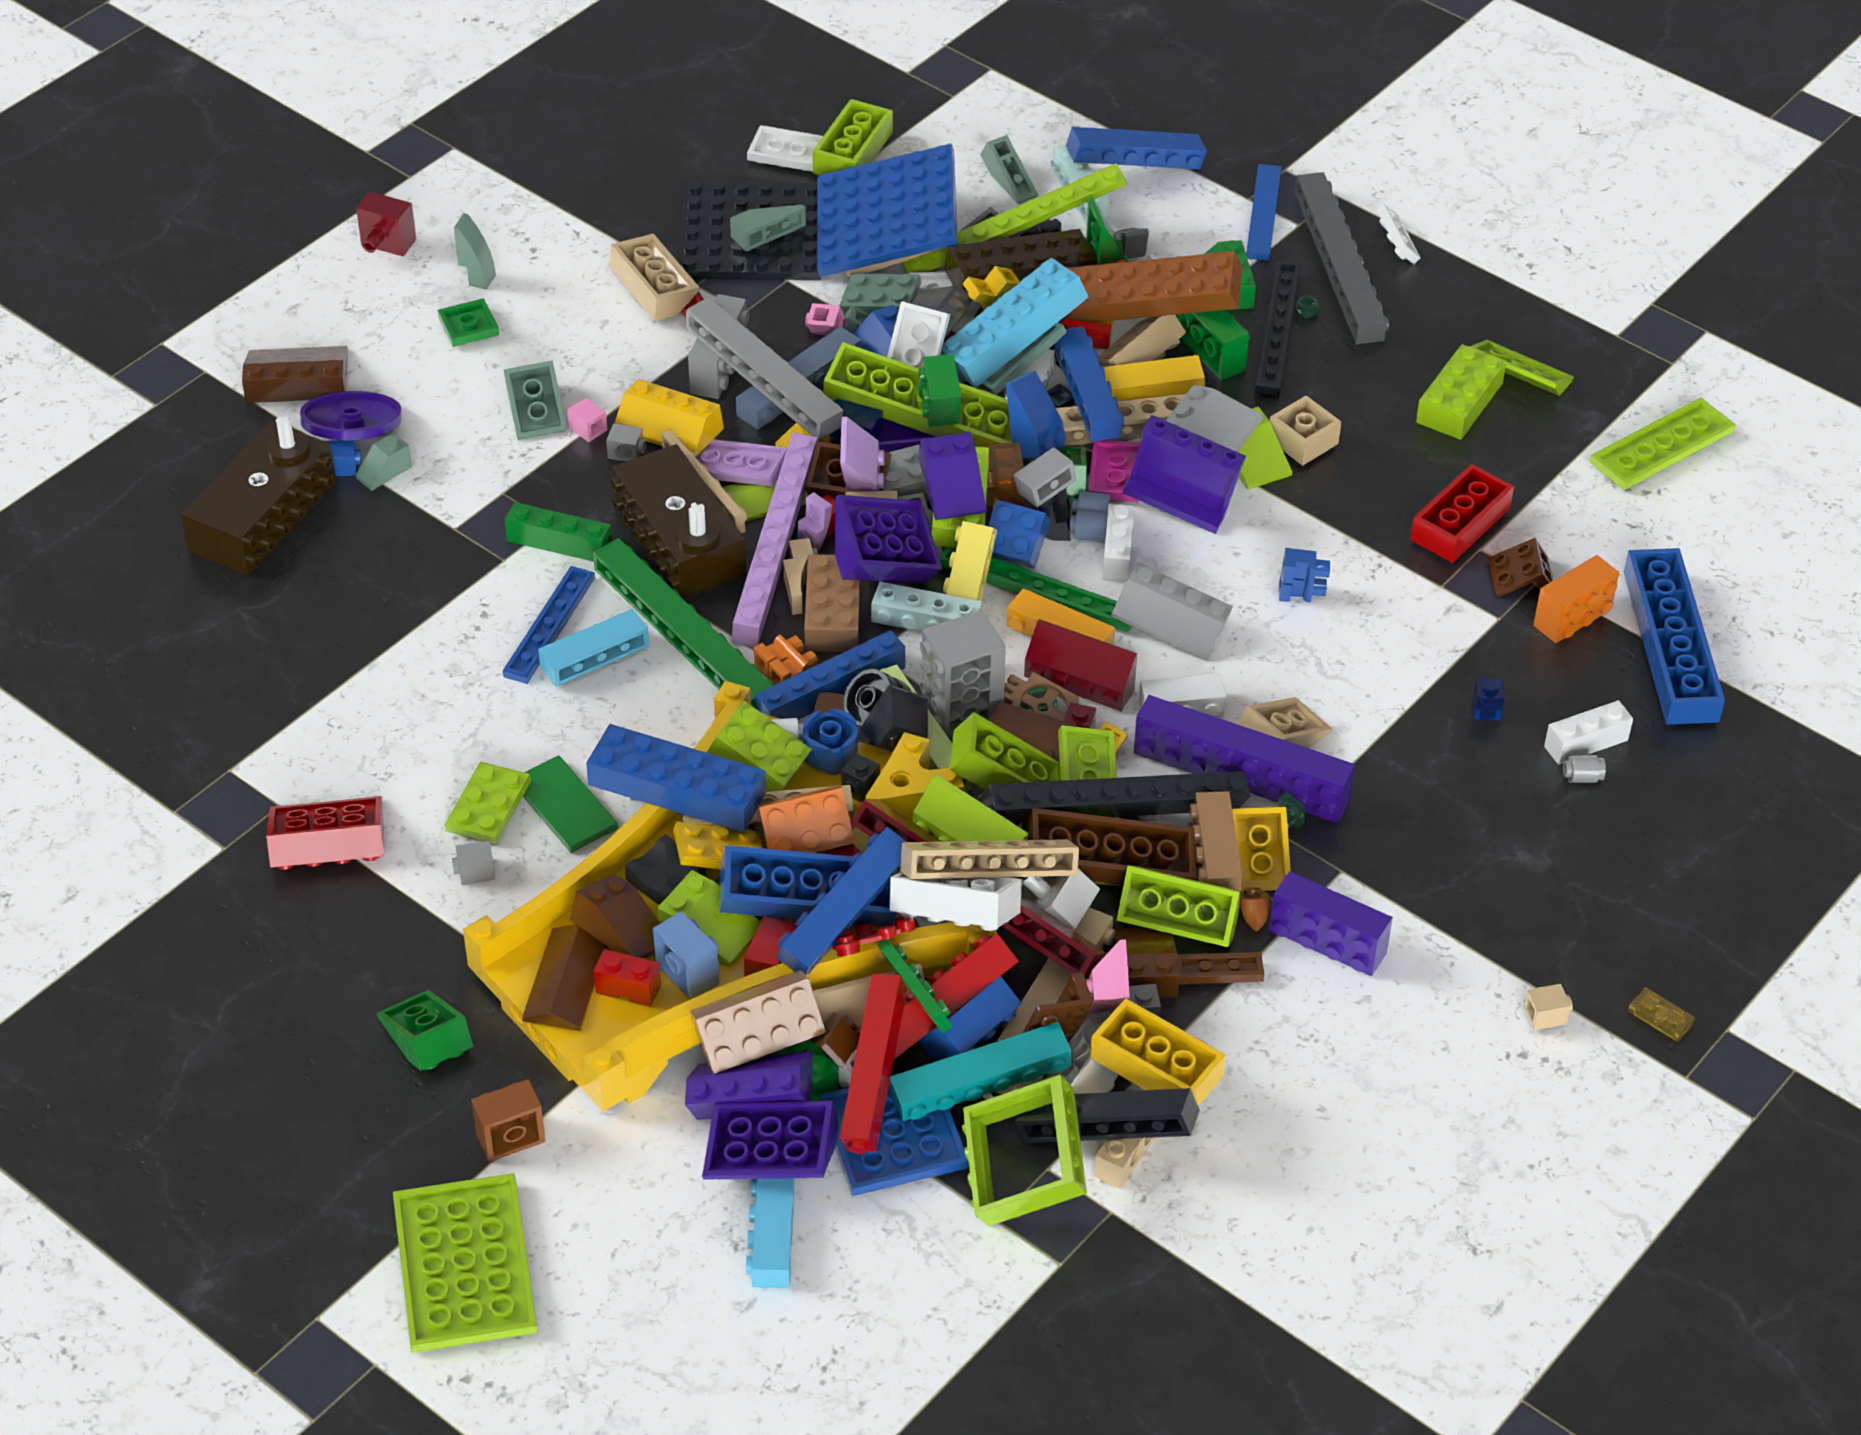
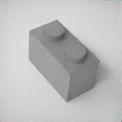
(1045, 477)

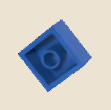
(1019, 533)

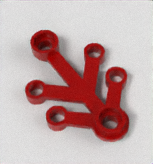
(849, 945)

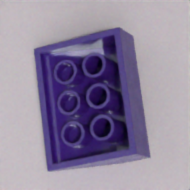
(884, 540)
(770, 1140)

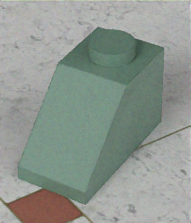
(384, 462)

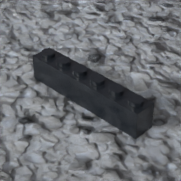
(1118, 1116)

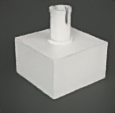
(1063, 896)

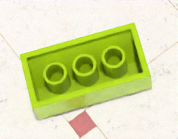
(956, 816)
(1179, 906)

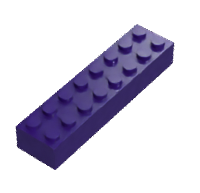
(1271, 765)

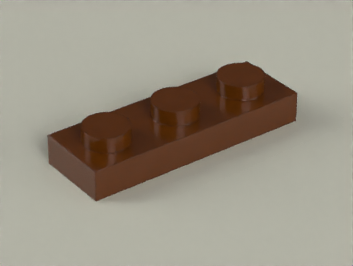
(1221, 968)

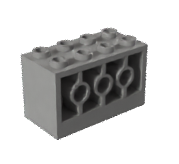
(962, 669)

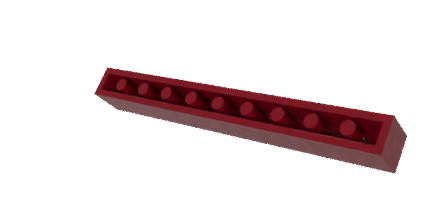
(1032, 922)

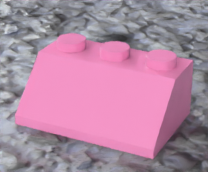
(1109, 980)

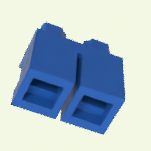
(1299, 575)

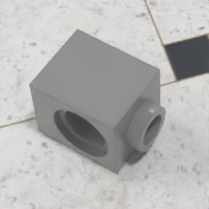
(625, 443)

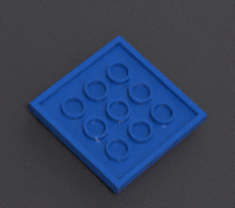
(904, 1150)

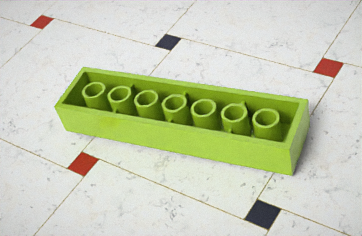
(892, 387)

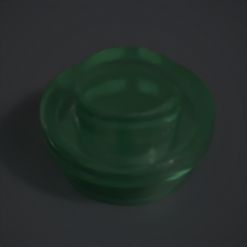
(1307, 306)

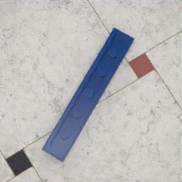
(1263, 212)
(548, 624)

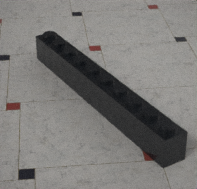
(1114, 795)

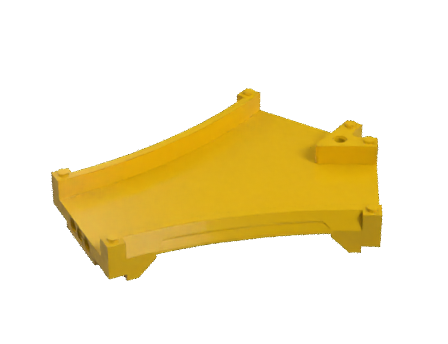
(629, 1043)

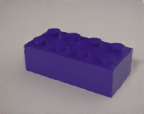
(1330, 923)

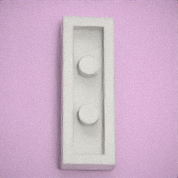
(1397, 234)

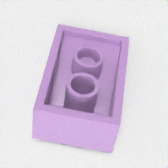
(860, 458)

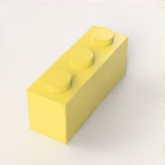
(970, 561)

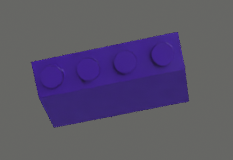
(759, 1080)

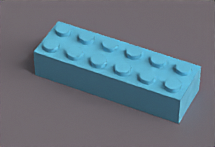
(1014, 321)

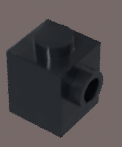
(860, 775)

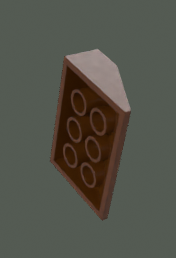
(294, 373)

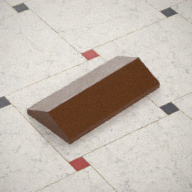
(564, 979)

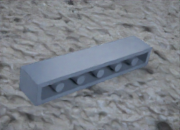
(812, 363)

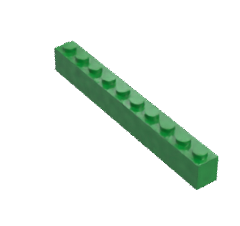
(676, 619)

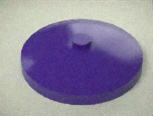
(350, 415)

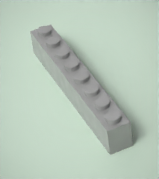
(764, 368)

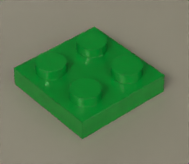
(468, 322)

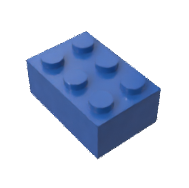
(973, 1022)

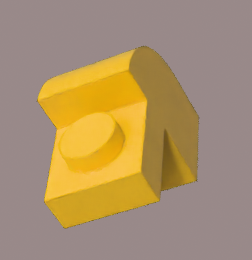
(995, 284)

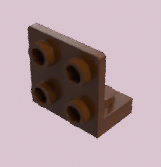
(1520, 567)
(1068, 1010)

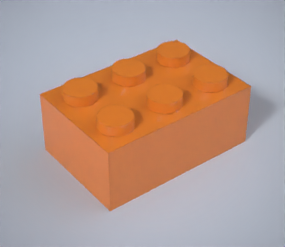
(1576, 599)
(807, 821)

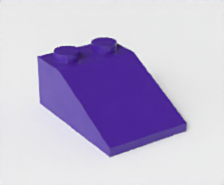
(952, 475)

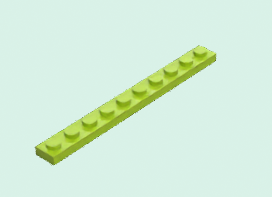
(1027, 214)

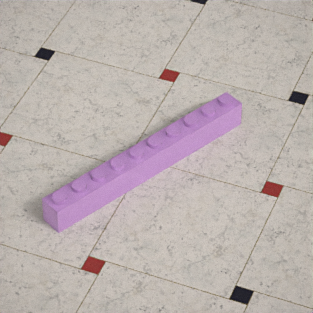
(773, 541)

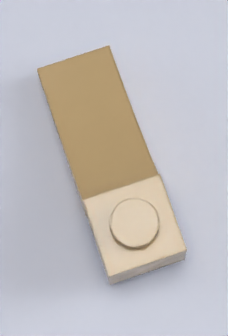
(796, 571)

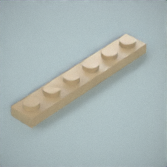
(725, 499)

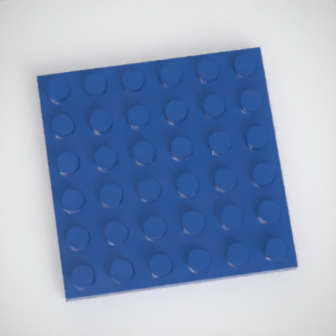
(886, 210)

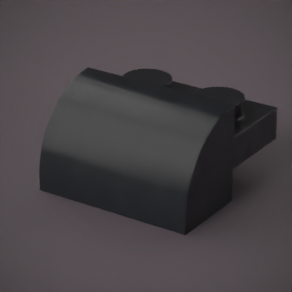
(1059, 512)

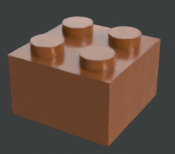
(508, 1120)

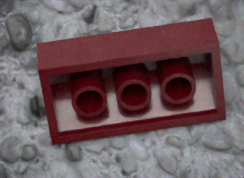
(1082, 664)

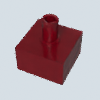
(386, 224)

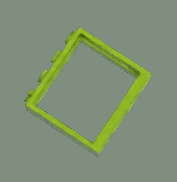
(977, 1116)

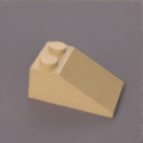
(1286, 720)

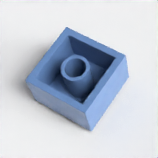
(686, 955)

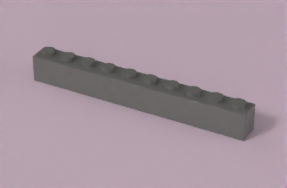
(1341, 258)

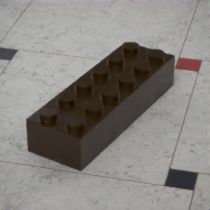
(1019, 254)

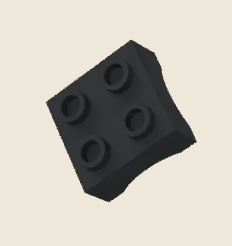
(659, 870)

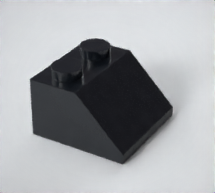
(893, 715)

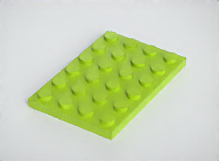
(464, 1263)

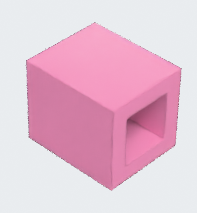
(587, 419)

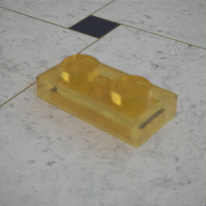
(1661, 1014)

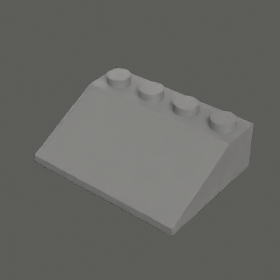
(1215, 417)

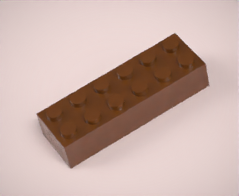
(1114, 843)

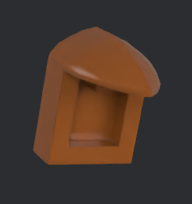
(1254, 906)

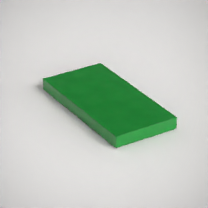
(567, 805)

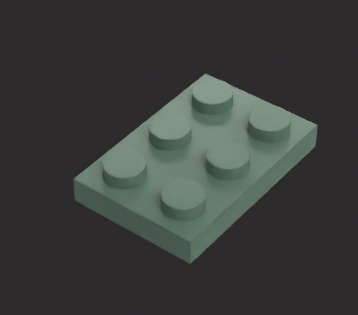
(878, 291)

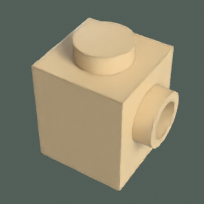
(1547, 1006)

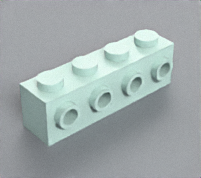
(1068, 172)
(917, 608)

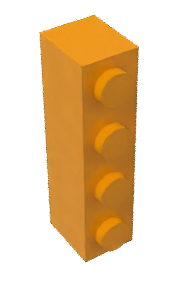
(1030, 607)

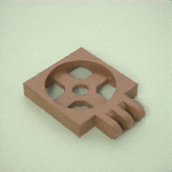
(1017, 691)

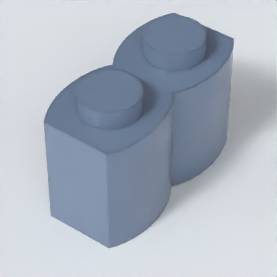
(1091, 516)

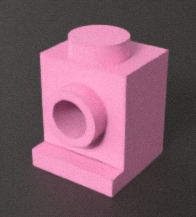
(824, 319)

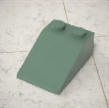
(535, 400)

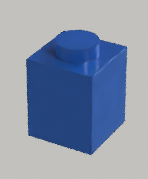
(345, 457)

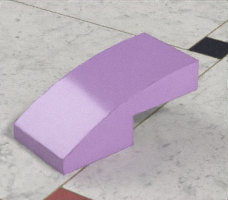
(816, 520)

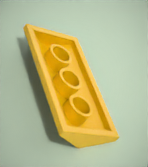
(1155, 378)

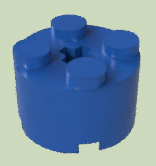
(831, 738)

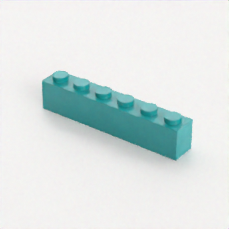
(981, 1071)

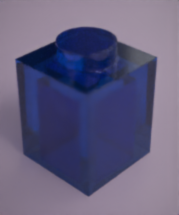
(1488, 698)

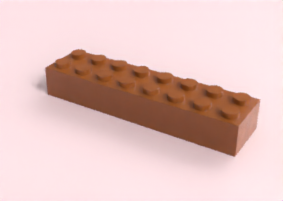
(1159, 287)

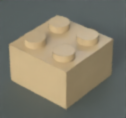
(1305, 430)

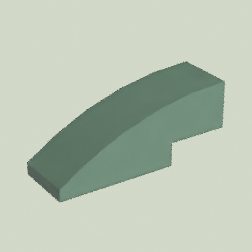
(473, 253)

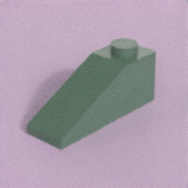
(1008, 169)
(765, 224)

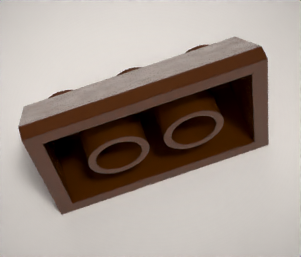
(1030, 727)

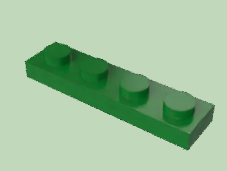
(921, 991)

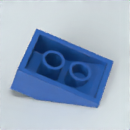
(1033, 416)

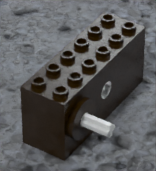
(259, 497)
(678, 521)

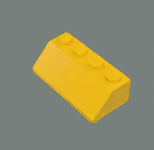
(664, 409)

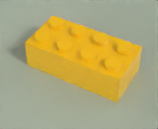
(1156, 1052)

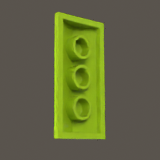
(1527, 368)
(754, 498)

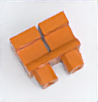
(783, 659)

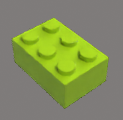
(761, 743)

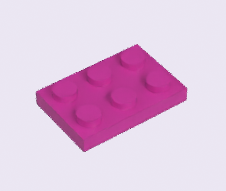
(1112, 468)

